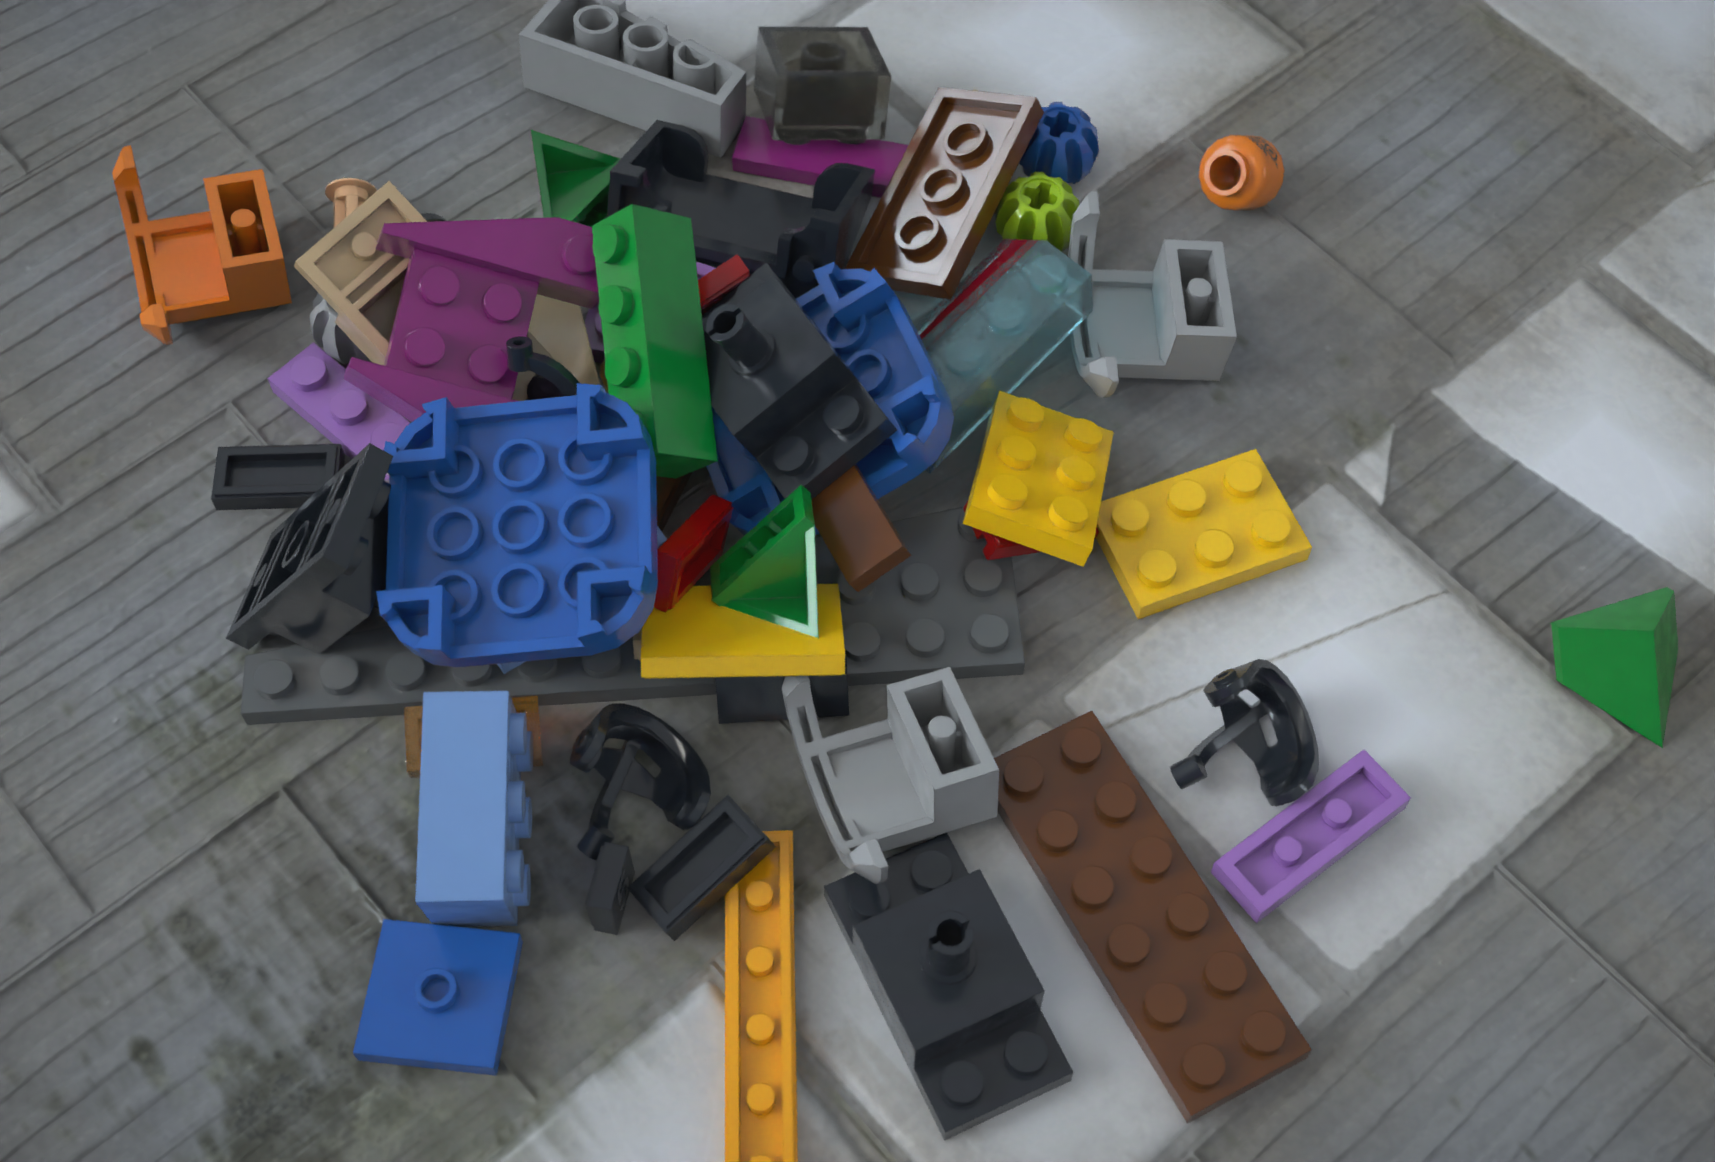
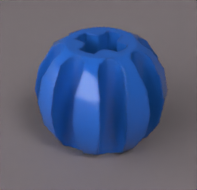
(1062, 144)

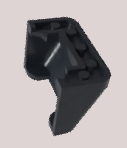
(733, 217)

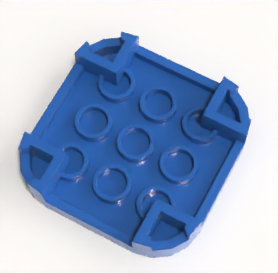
(889, 359)
(521, 530)

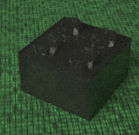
(821, 84)

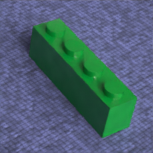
(656, 332)

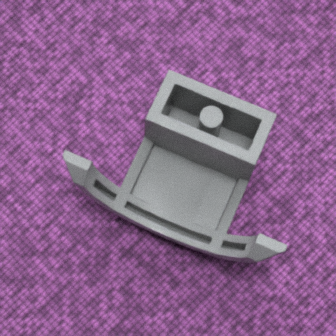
(1154, 321)
(897, 776)

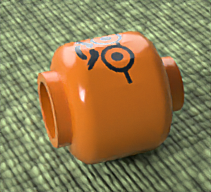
(1241, 172)

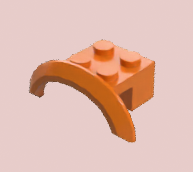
(203, 260)

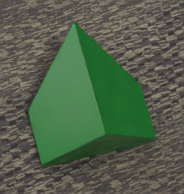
(572, 179)
(774, 568)
(1622, 659)

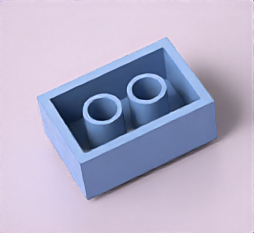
(473, 809)

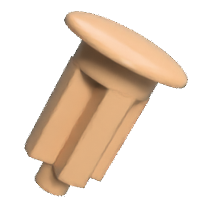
(347, 196)

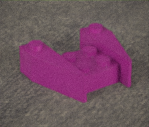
(464, 298)

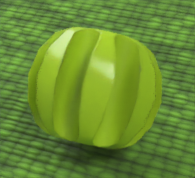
(1037, 210)

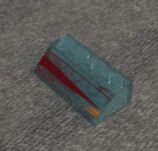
(1002, 326)

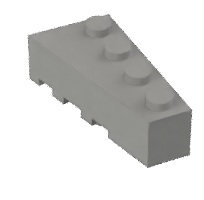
(631, 70)

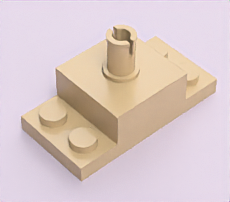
(367, 282)

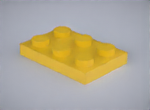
(1040, 478)
(1199, 533)

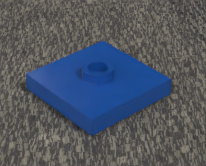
(439, 997)

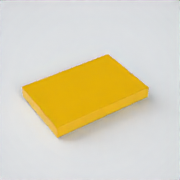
(717, 641)

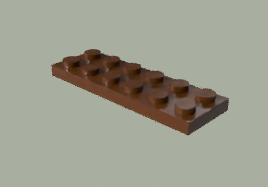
(1144, 918)

